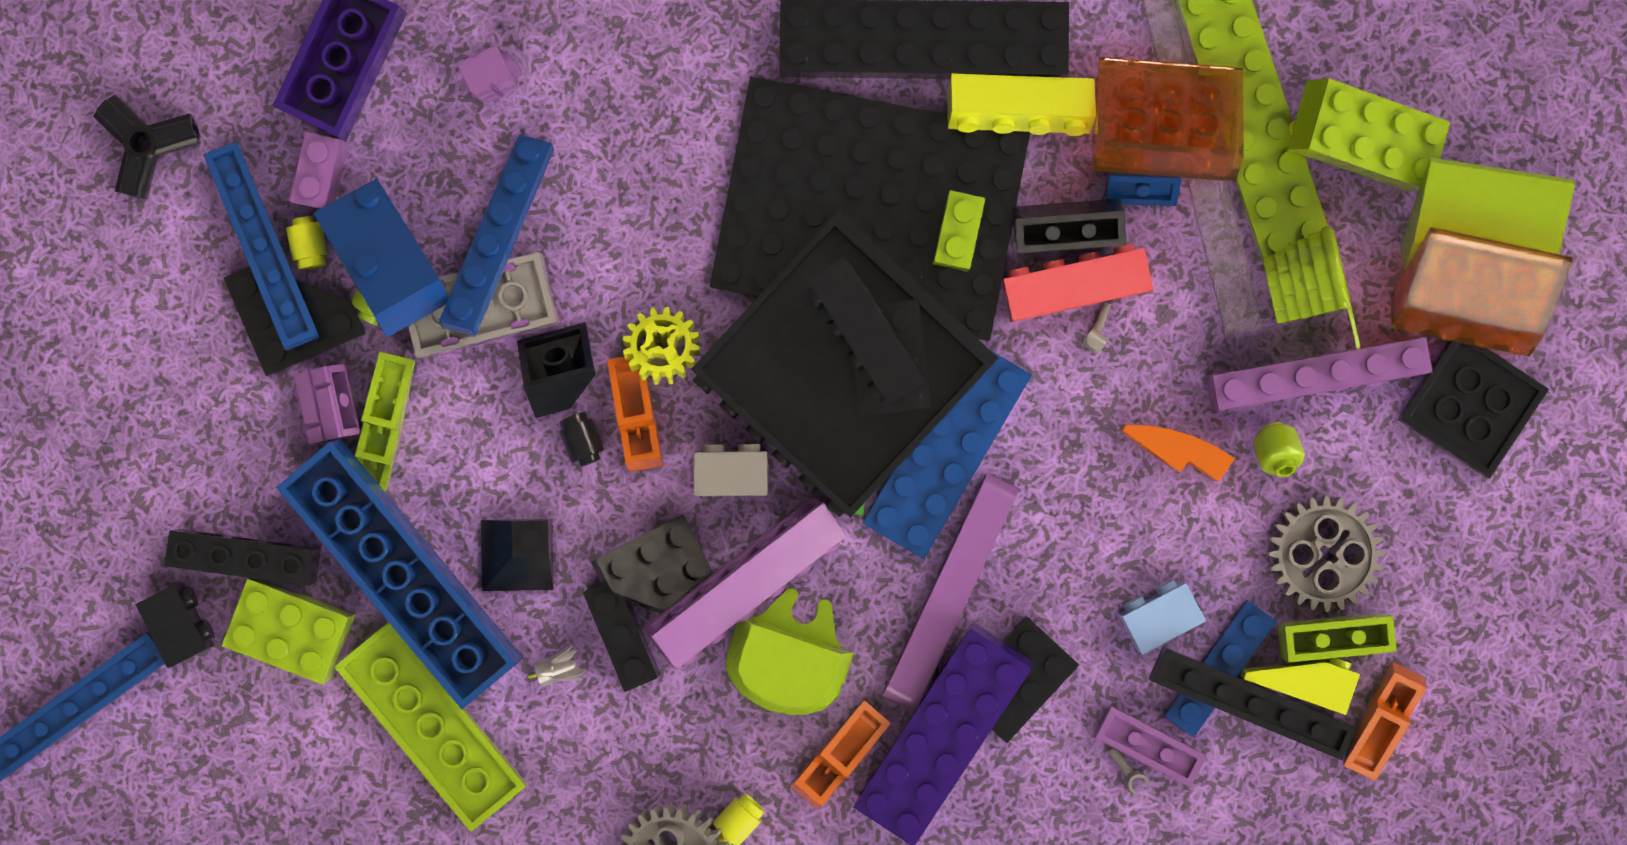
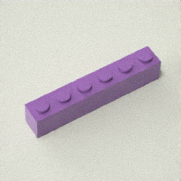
(1319, 374)
(745, 583)

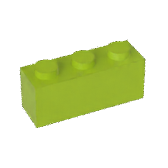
(1336, 637)

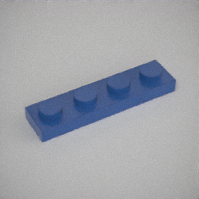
(1228, 654)

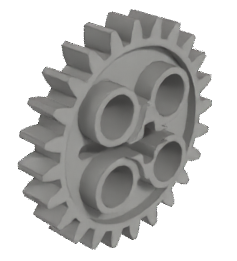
(1347, 577)
(685, 827)

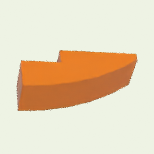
(635, 417)
(1178, 449)
(1385, 721)
(840, 755)

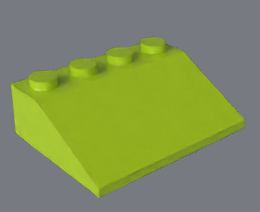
(1490, 205)

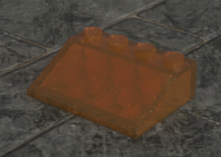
(1168, 119)
(1479, 292)

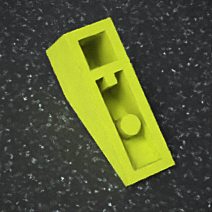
(1314, 681)

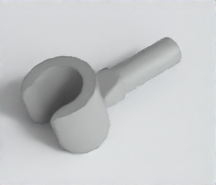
(1094, 339)
(1128, 771)

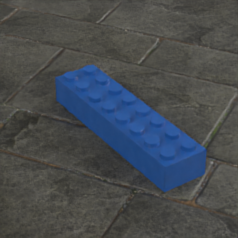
(399, 572)

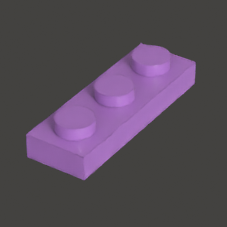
(1150, 746)

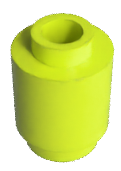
(307, 243)
(738, 819)

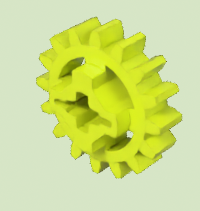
(656, 333)

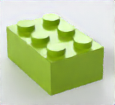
(288, 630)

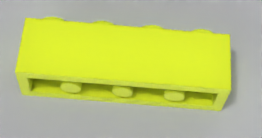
(1021, 104)

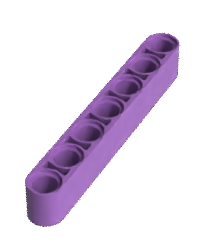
(950, 592)

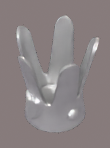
(557, 668)

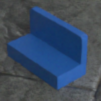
(1143, 189)

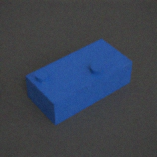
(382, 257)

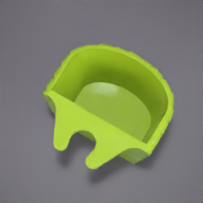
(1309, 279)
(786, 662)

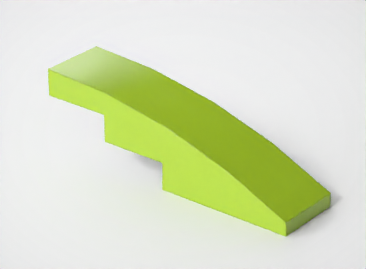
(384, 416)

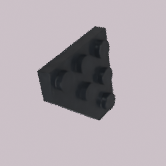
(332, 316)
(655, 566)

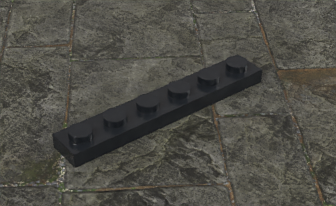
(1252, 703)

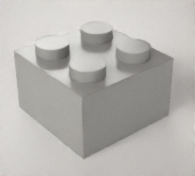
(731, 472)

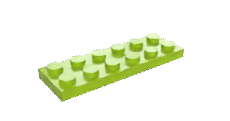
(431, 727)

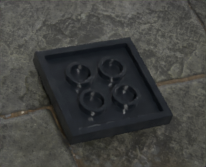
(1473, 405)

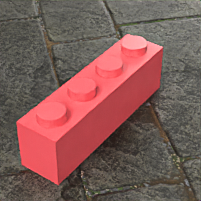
(1076, 284)

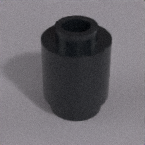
(581, 439)

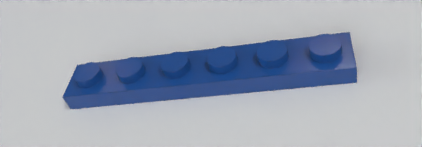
(496, 235)
(261, 246)
(78, 703)

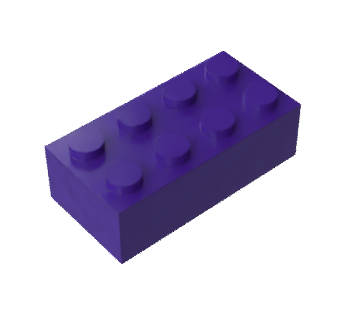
(339, 63)

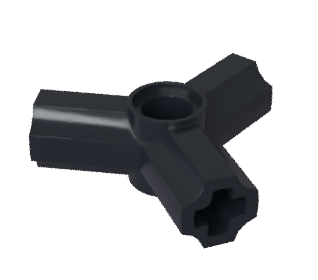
(165, 137)

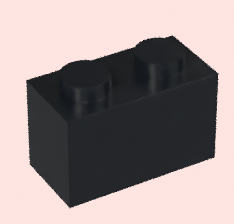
(176, 624)

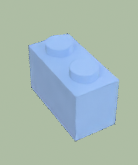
(1161, 616)

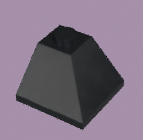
(556, 368)
(517, 554)

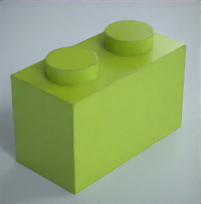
(958, 231)

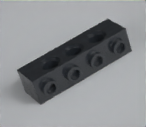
(242, 557)

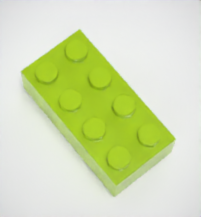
(1366, 134)

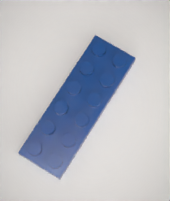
(938, 470)

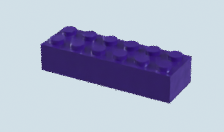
(943, 734)

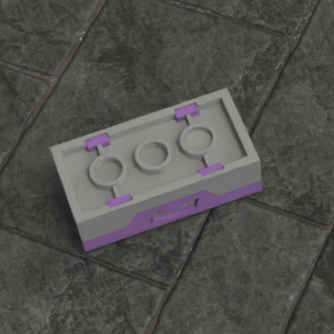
(517, 306)

